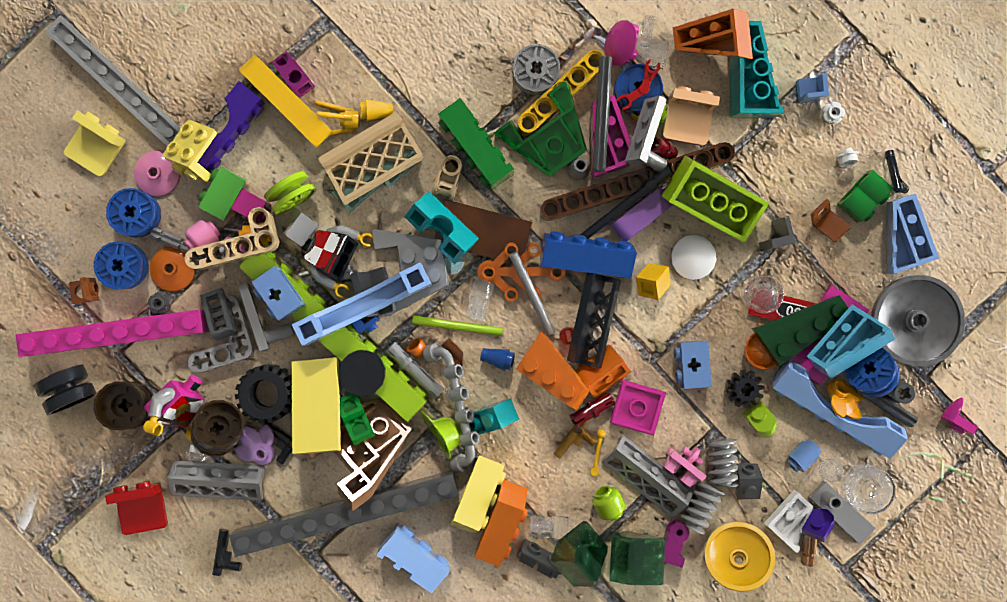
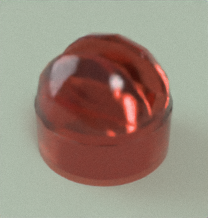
(563, 337)

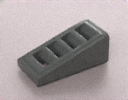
(215, 332)

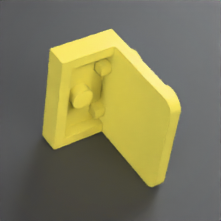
(94, 144)
(188, 148)

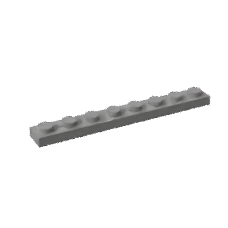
(113, 80)

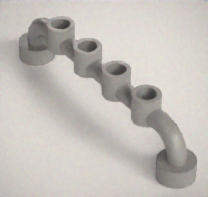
(457, 394)

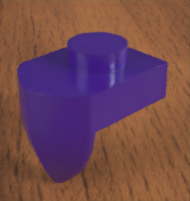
(819, 524)

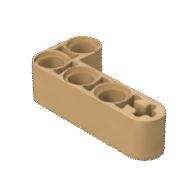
(232, 245)

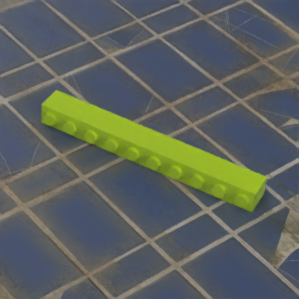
(395, 390)

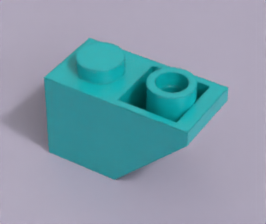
(494, 417)

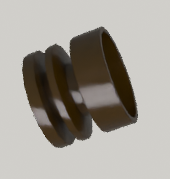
(111, 405)
(223, 417)

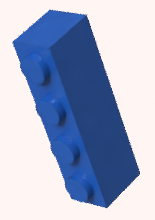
(588, 255)

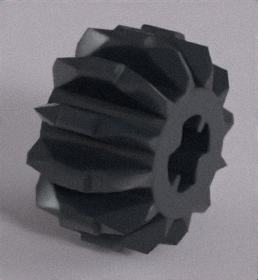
(749, 395)

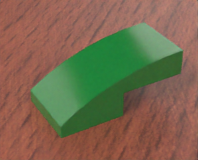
(355, 419)

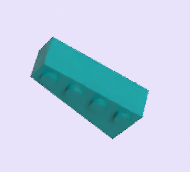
(752, 82)

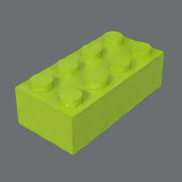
(714, 199)

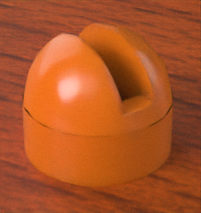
(416, 347)

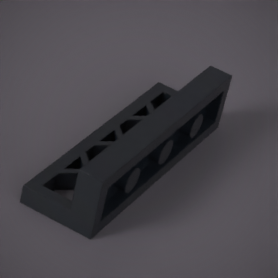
(589, 319)

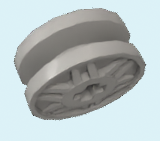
(536, 56)

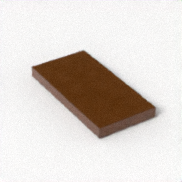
(491, 228)

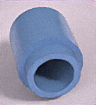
(803, 455)

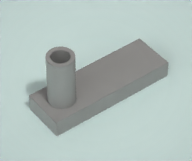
(642, 140)
(262, 337)
(844, 514)

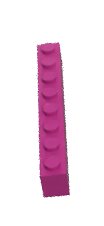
(111, 333)

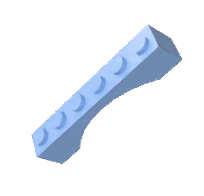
(361, 305)
(877, 432)

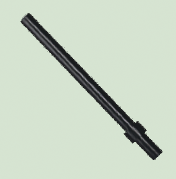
(651, 184)

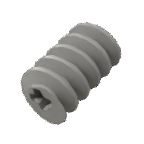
(723, 462)
(701, 507)

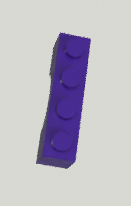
(242, 107)

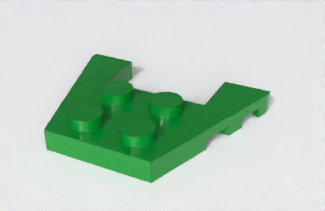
(555, 142)

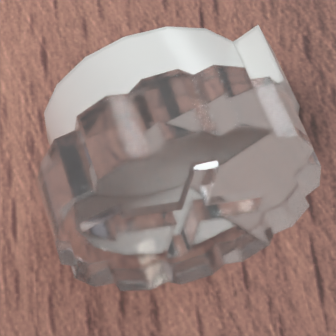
(194, 454)

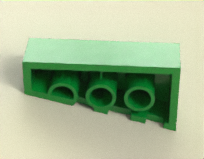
(475, 144)

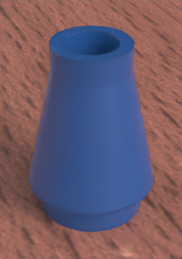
(498, 358)

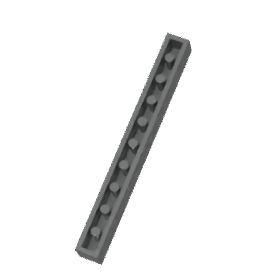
(339, 515)

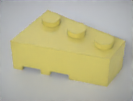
(478, 495)

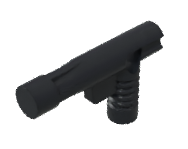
(897, 183)
(282, 443)
(224, 556)

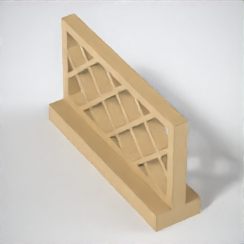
(363, 146)

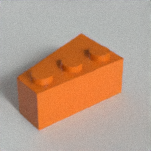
(717, 34)

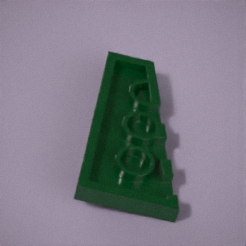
(794, 332)

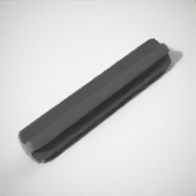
(893, 409)

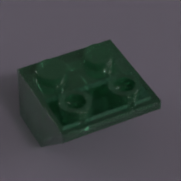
(580, 555)
(637, 559)

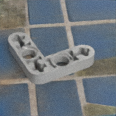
(231, 348)

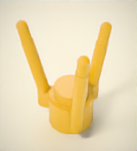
(348, 117)

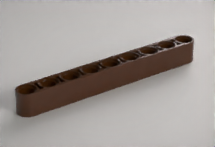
(710, 155)

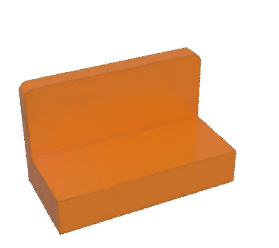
(602, 379)

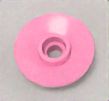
(157, 185)

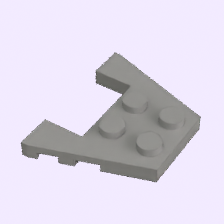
(411, 252)

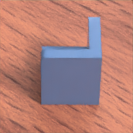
(812, 89)

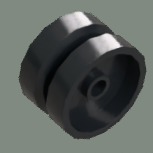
(64, 388)

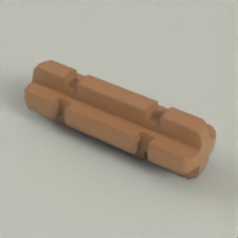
(809, 549)

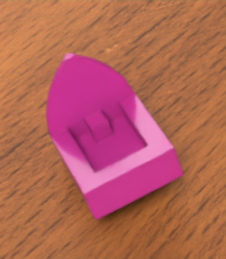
(958, 423)

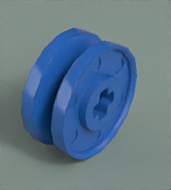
(629, 80)
(120, 212)
(108, 262)
(876, 383)

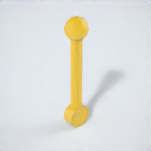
(594, 470)

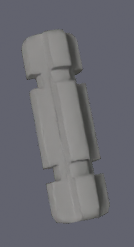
(168, 239)

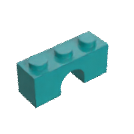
(431, 213)

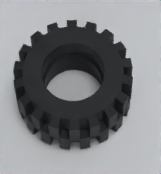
(248, 399)

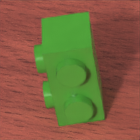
(221, 193)

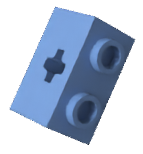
(289, 298)
(699, 375)

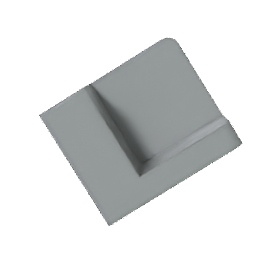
(301, 227)

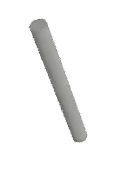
(528, 285)

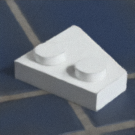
(789, 519)

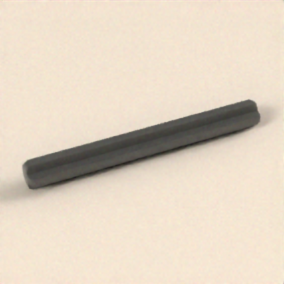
(602, 113)

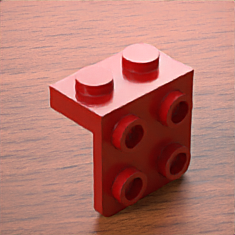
(139, 507)

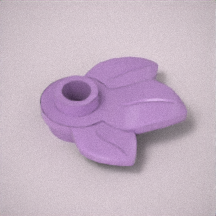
(253, 442)

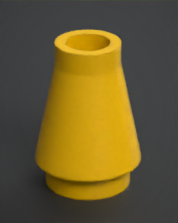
(374, 110)

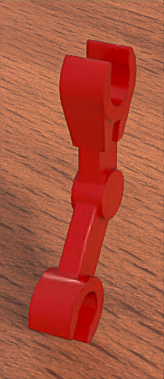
(643, 89)

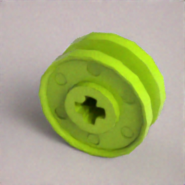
(290, 192)

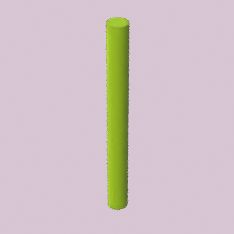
(455, 325)

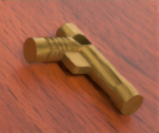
(575, 438)

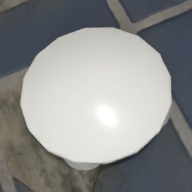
(693, 257)

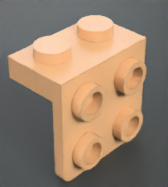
(689, 115)

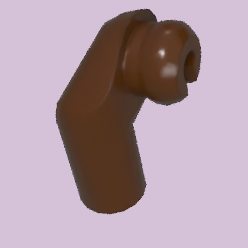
(454, 350)

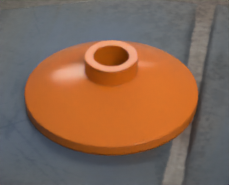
(180, 276)

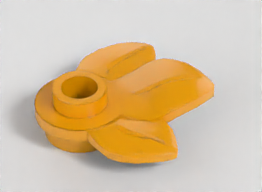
(844, 399)

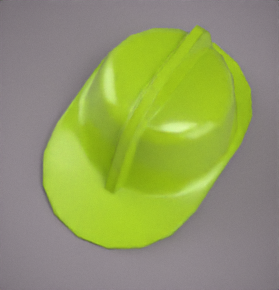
(445, 431)

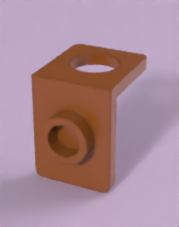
(828, 222)
(89, 290)

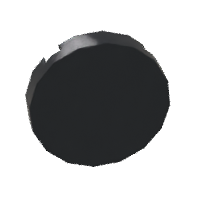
(362, 372)

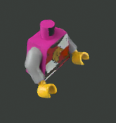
(174, 405)

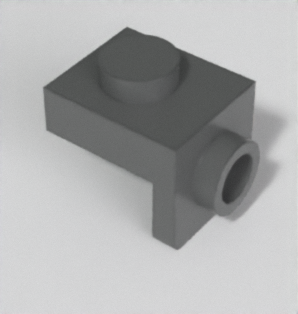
(749, 481)

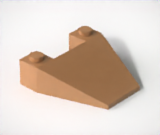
(372, 457)

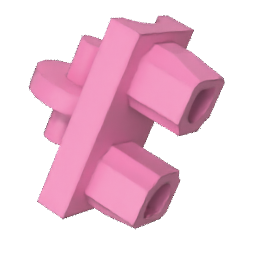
(675, 460)

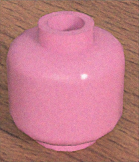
(201, 234)

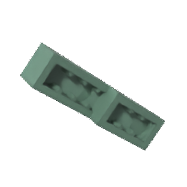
(369, 177)

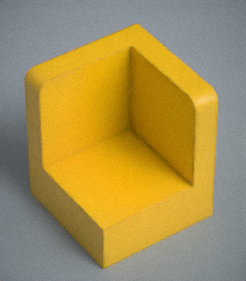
(653, 281)

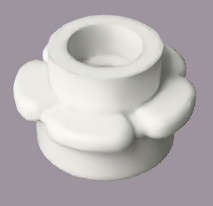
(827, 113)
(847, 157)

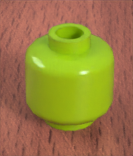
(608, 503)

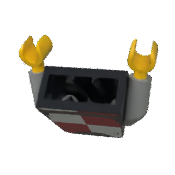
(331, 253)

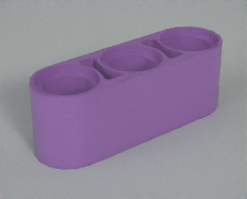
(641, 215)

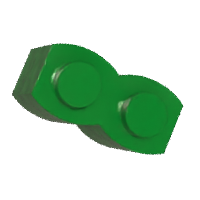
(865, 196)

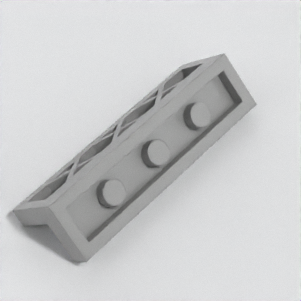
(651, 474)
(215, 477)

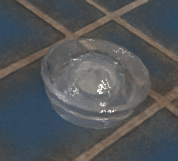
(764, 294)

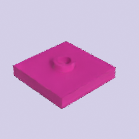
(637, 407)

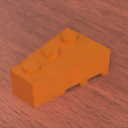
(552, 372)
(502, 524)

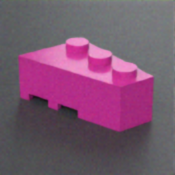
(618, 139)

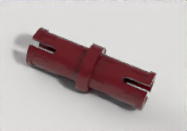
(663, 148)
(592, 409)

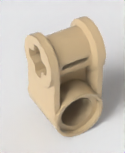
(448, 179)

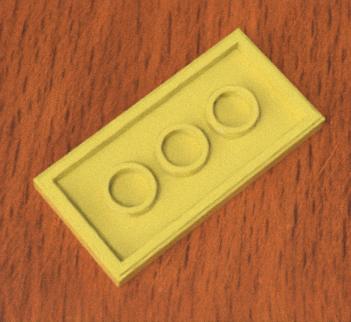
(315, 406)

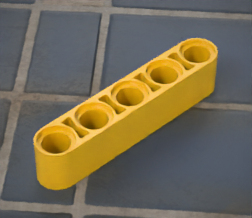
(582, 68)
(285, 100)

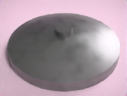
(923, 319)

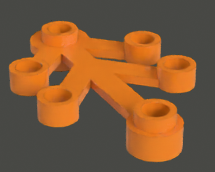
(510, 271)

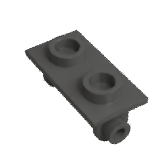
(533, 553)

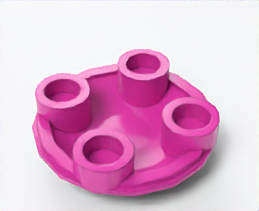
(622, 42)

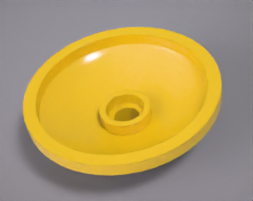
(741, 541)

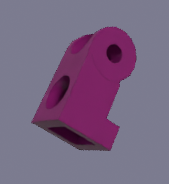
(293, 74)
(675, 535)

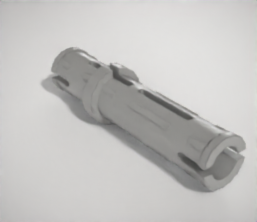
(414, 370)

